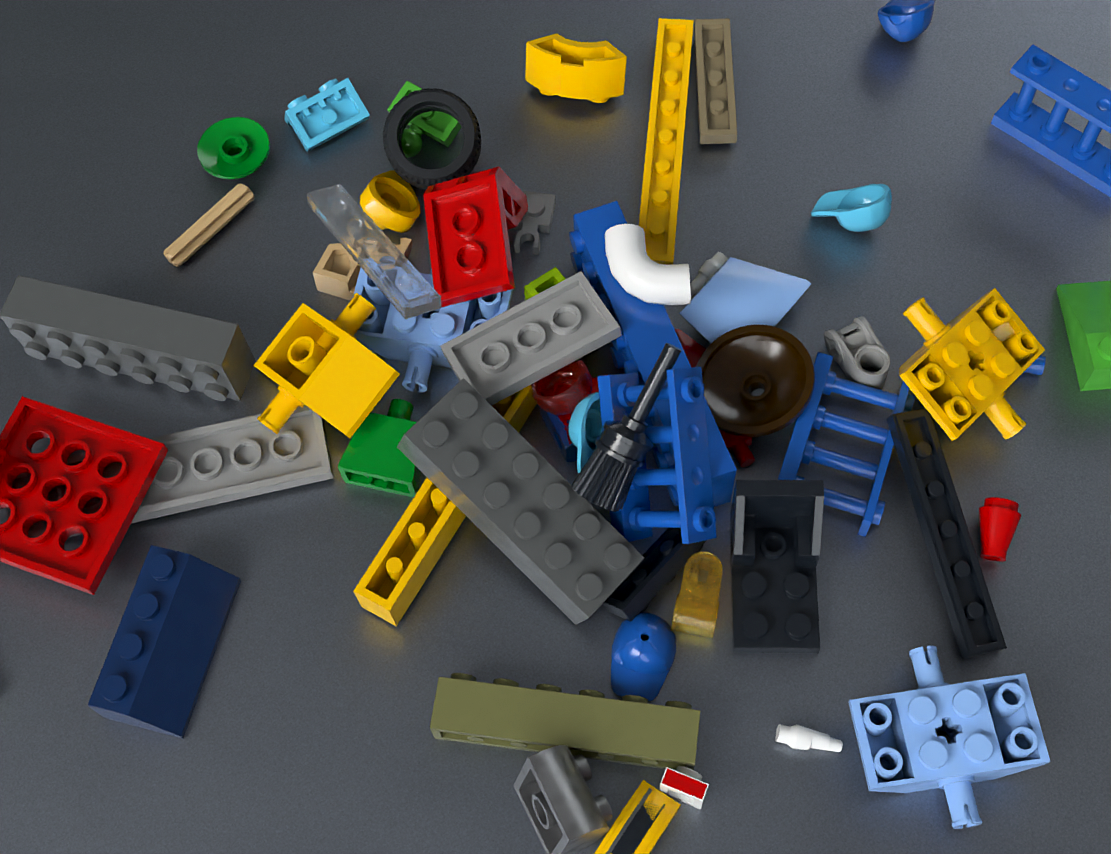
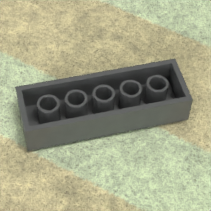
(129, 338)
(520, 502)

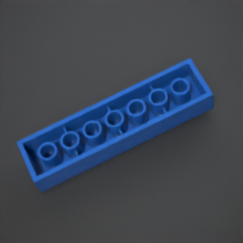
(644, 334)

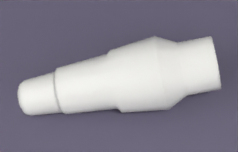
(706, 272)
(804, 738)

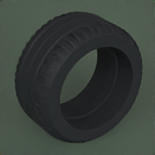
(416, 104)

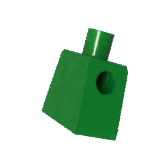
(373, 453)

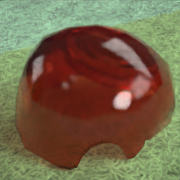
(563, 389)

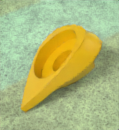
(390, 202)

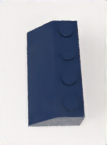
(165, 642)

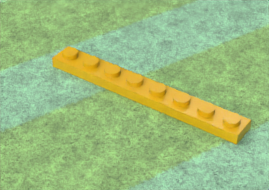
(666, 138)

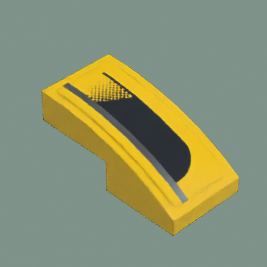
(640, 822)

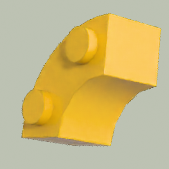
(575, 68)

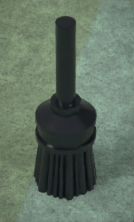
(623, 444)

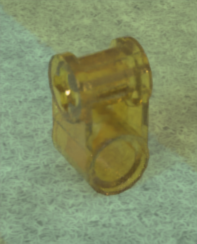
(698, 601)

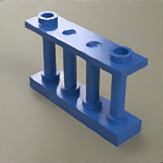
(1047, 131)
(815, 416)
(691, 457)

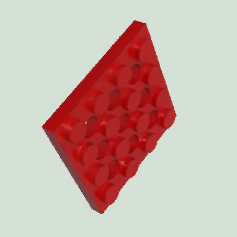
(101, 530)

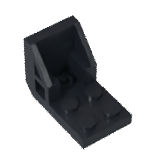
(774, 565)

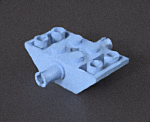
(420, 337)
(989, 727)

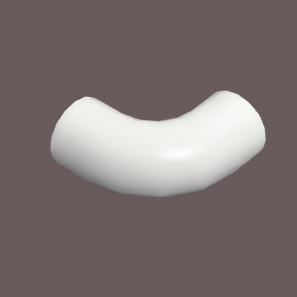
(641, 275)

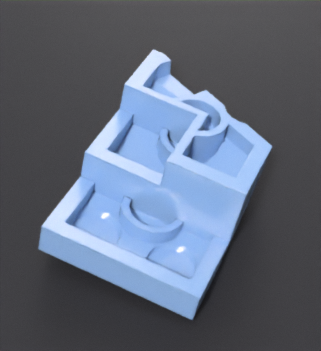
(742, 296)

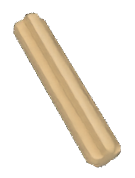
(208, 225)

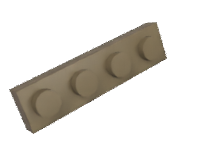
(715, 81)

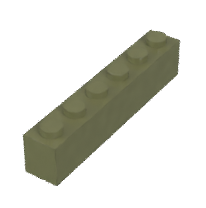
(545, 718)

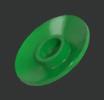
(229, 138)

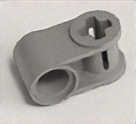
(859, 348)

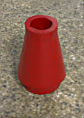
(997, 527)

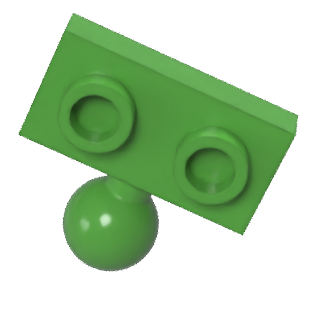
(434, 124)

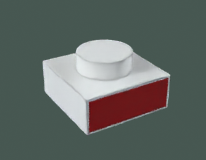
(684, 786)

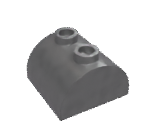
(560, 801)

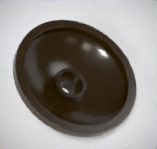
(753, 360)

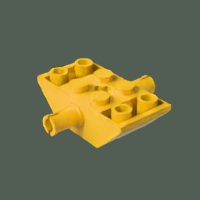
(969, 363)
(325, 369)

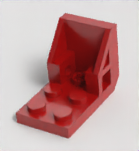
(470, 234)

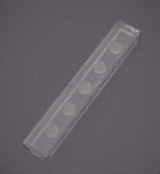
(374, 252)

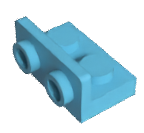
(326, 113)

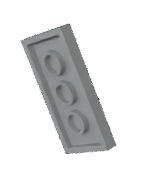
(532, 339)

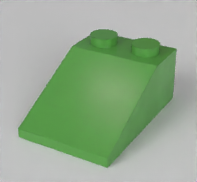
(1088, 328)

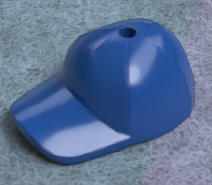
(906, 18)
(642, 665)

